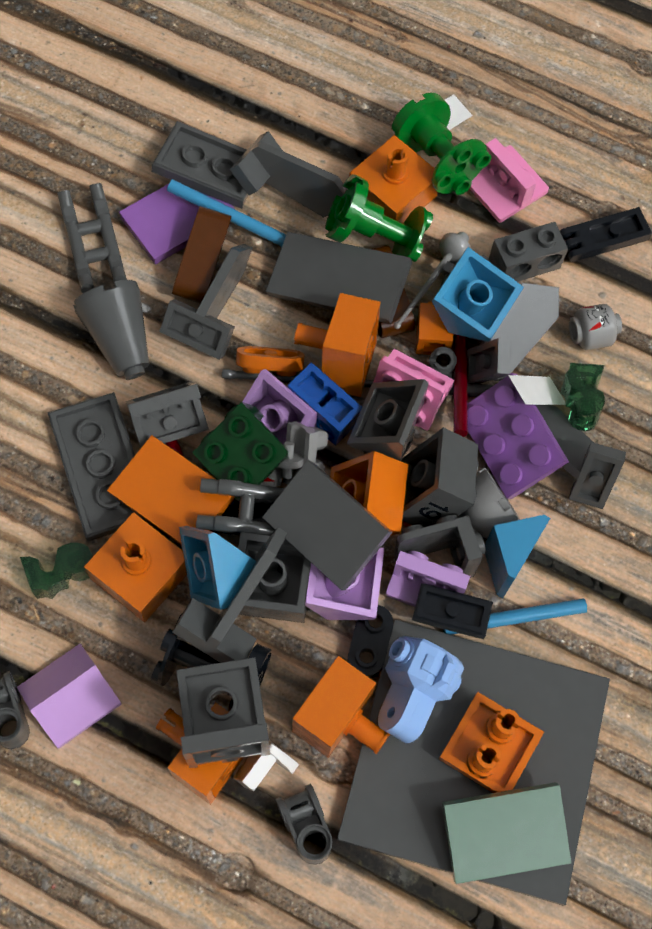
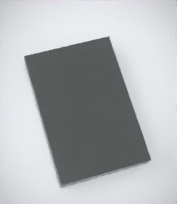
(201, 163)
(327, 525)

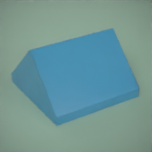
(475, 297)
(510, 547)
(213, 566)

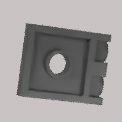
(226, 736)

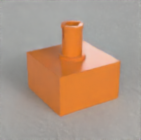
(397, 179)
(347, 342)
(377, 485)
(138, 567)
(337, 710)
(205, 779)

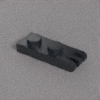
(606, 234)

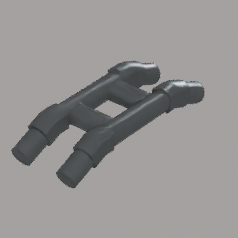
(77, 230)
(247, 493)

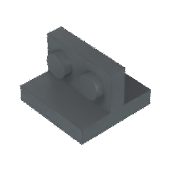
(168, 413)

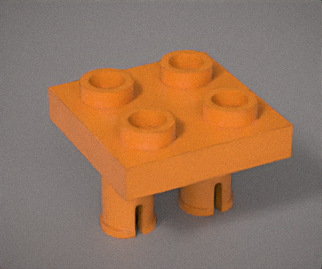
(491, 745)

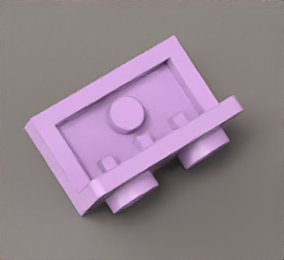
(414, 568)

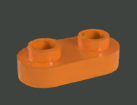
(283, 361)

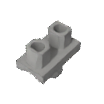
(302, 445)

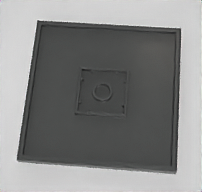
(401, 788)

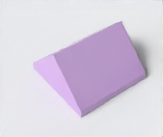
(278, 405)
(356, 602)
(68, 696)

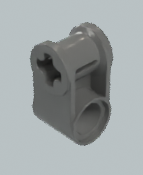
(11, 710)
(305, 822)

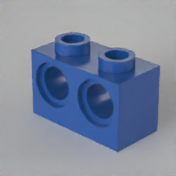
(334, 407)

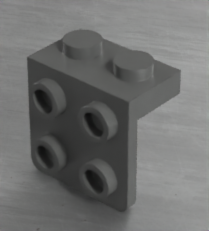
(449, 533)

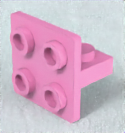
(507, 182)
(402, 367)

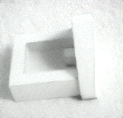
(257, 767)

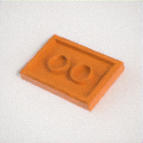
(166, 489)

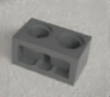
(529, 252)

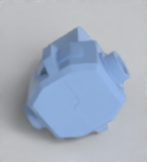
(419, 678)

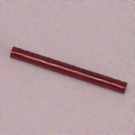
(460, 387)

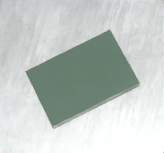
(506, 832)

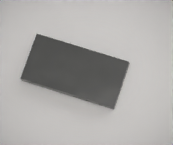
(320, 269)
(94, 454)

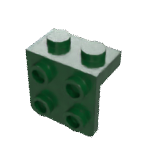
(241, 447)

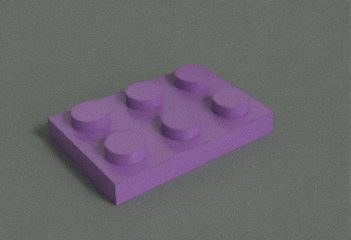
(513, 438)

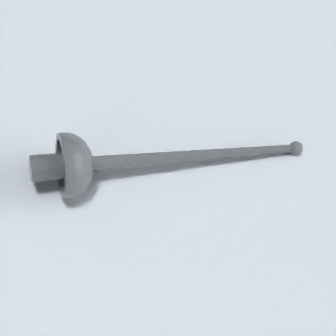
(451, 248)

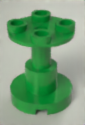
(425, 128)
(363, 216)

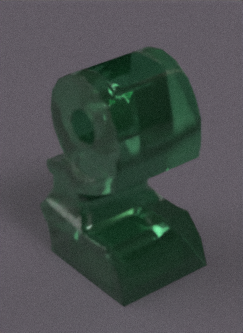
(583, 396)
(68, 565)

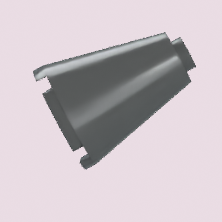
(116, 326)

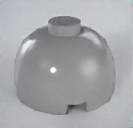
(490, 505)

